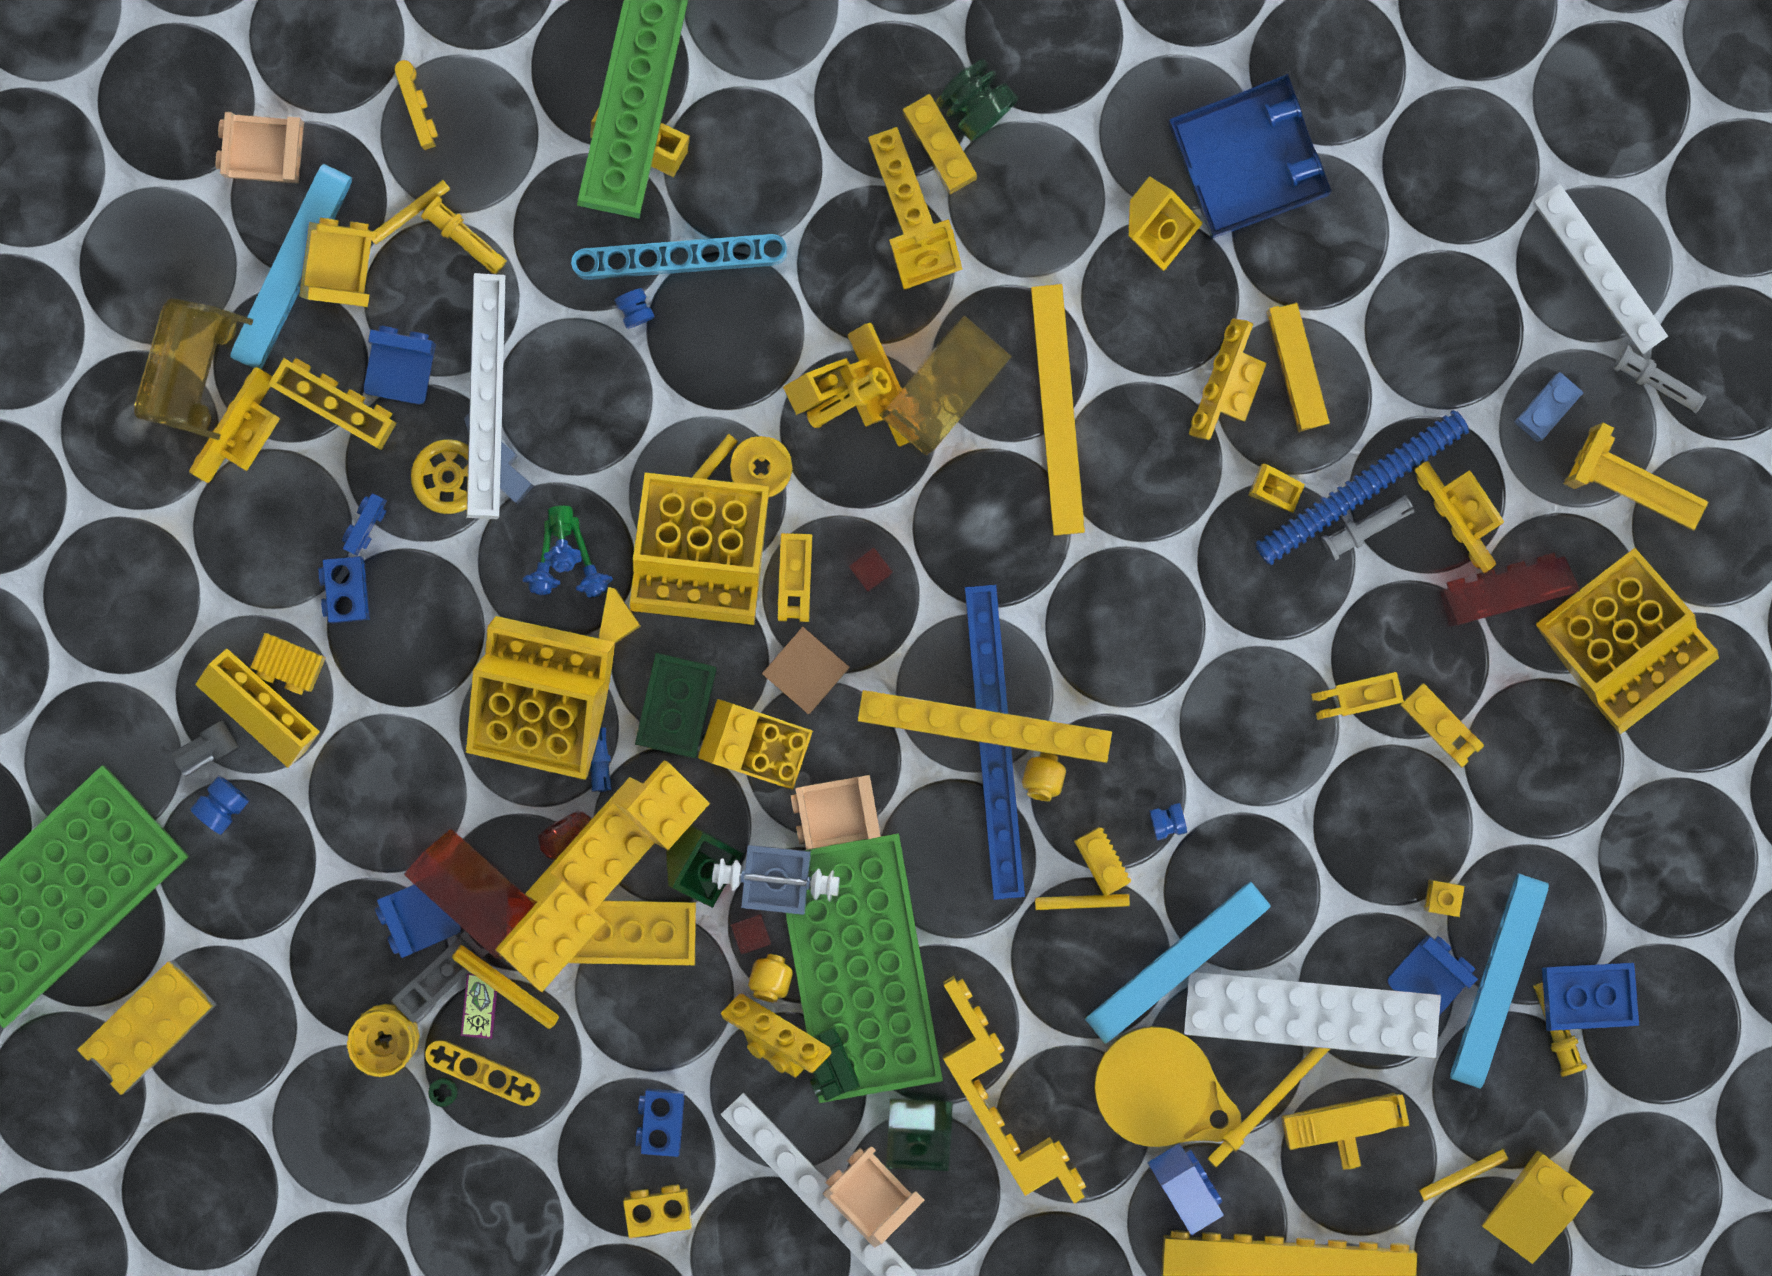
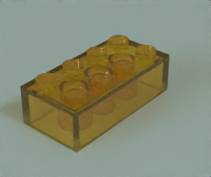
(945, 385)

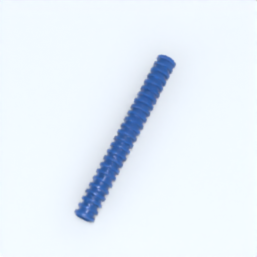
(1362, 487)

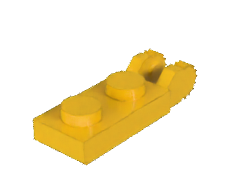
(1362, 695)

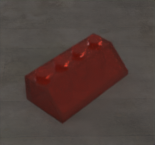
(1509, 590)
(469, 890)

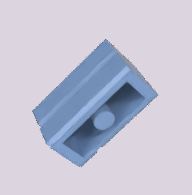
(1548, 407)

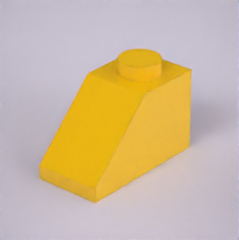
(816, 386)

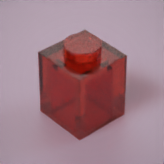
(870, 570)
(751, 933)

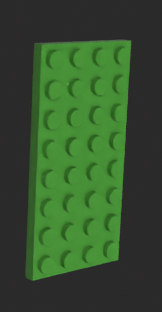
(75, 885)
(865, 968)

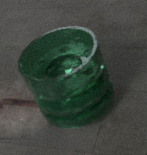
(977, 100)

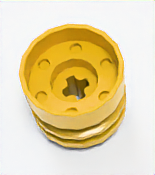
(378, 1057)

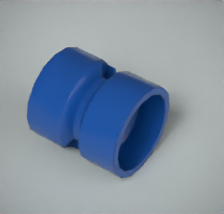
(219, 805)

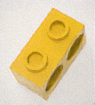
(660, 1220)

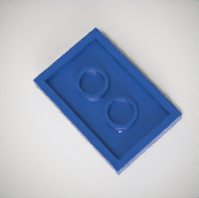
(1590, 996)

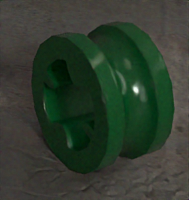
(449, 1099)

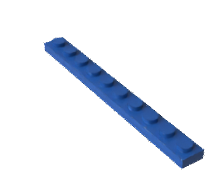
(995, 759)

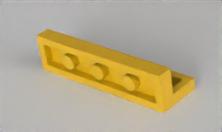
(1297, 367)

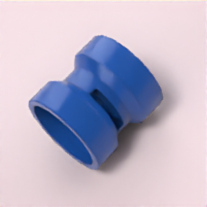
(634, 308)
(1168, 821)

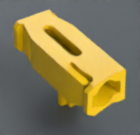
(1344, 1123)

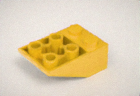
(755, 744)

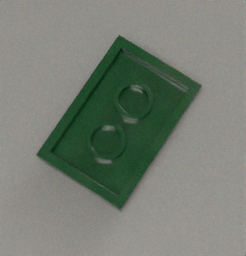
(675, 705)

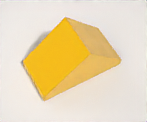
(1276, 488)
(617, 618)

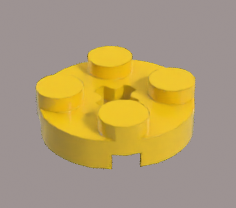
(763, 449)

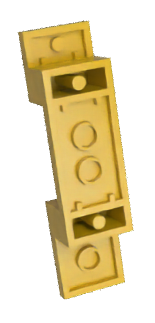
(593, 867)
(975, 1057)

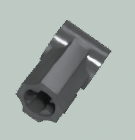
(212, 745)

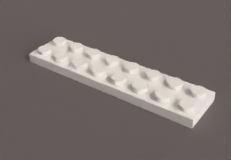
(1312, 1015)

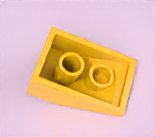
(1537, 1207)

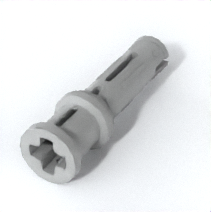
(1646, 372)
(1355, 533)

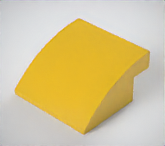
(699, 548)
(1628, 640)
(539, 697)

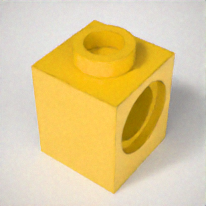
(1444, 898)

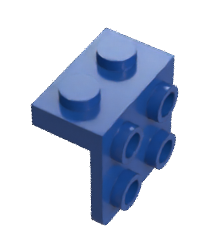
(399, 365)
(414, 921)
(1433, 971)

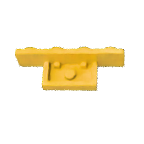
(871, 355)
(1231, 382)
(242, 429)
(1466, 510)
(775, 1038)

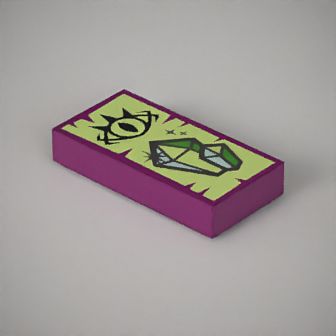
(478, 1008)

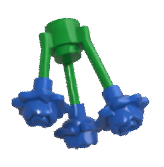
(563, 557)

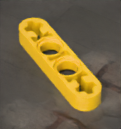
(481, 1077)

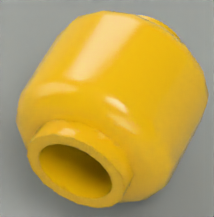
(1043, 777)
(770, 978)

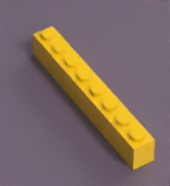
(985, 726)
(1274, 1257)

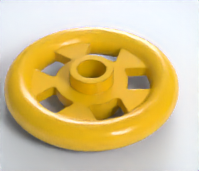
(423, 466)

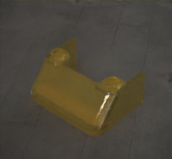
(181, 363)

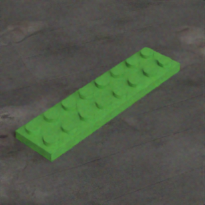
(632, 106)

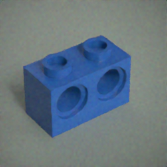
(354, 588)
(669, 1123)

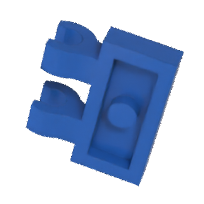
(357, 536)

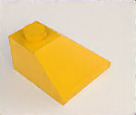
(1160, 222)

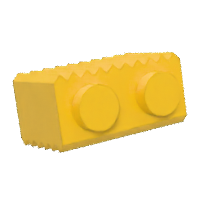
(287, 663)
(1102, 861)

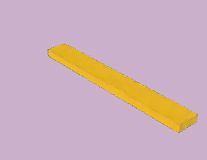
(1057, 409)

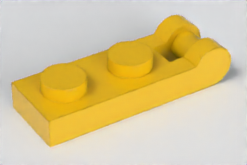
(416, 103)
(795, 575)
(1441, 724)

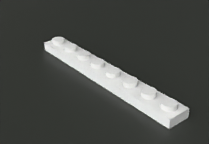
(486, 396)
(808, 1185)

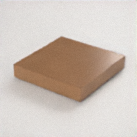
(805, 670)

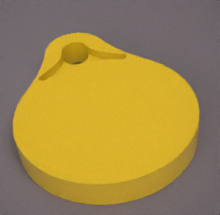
(1161, 1089)

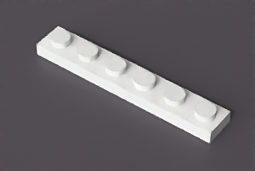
(1600, 269)

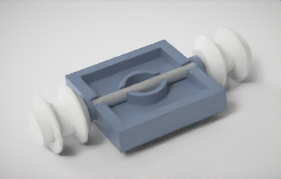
(776, 879)

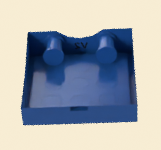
(1249, 157)

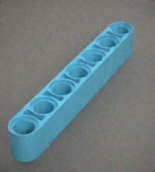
(665, 249)
(285, 275)
(1178, 962)
(1499, 980)

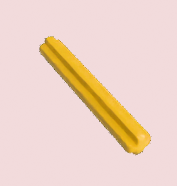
(505, 987)

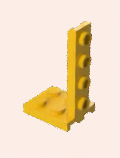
(925, 247)
(1632, 482)

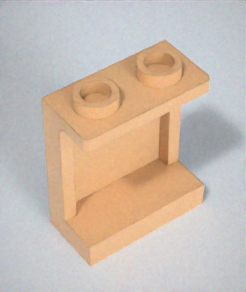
(260, 148)
(836, 812)
(871, 1197)

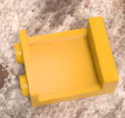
(336, 262)

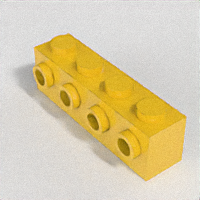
(333, 404)
(257, 708)

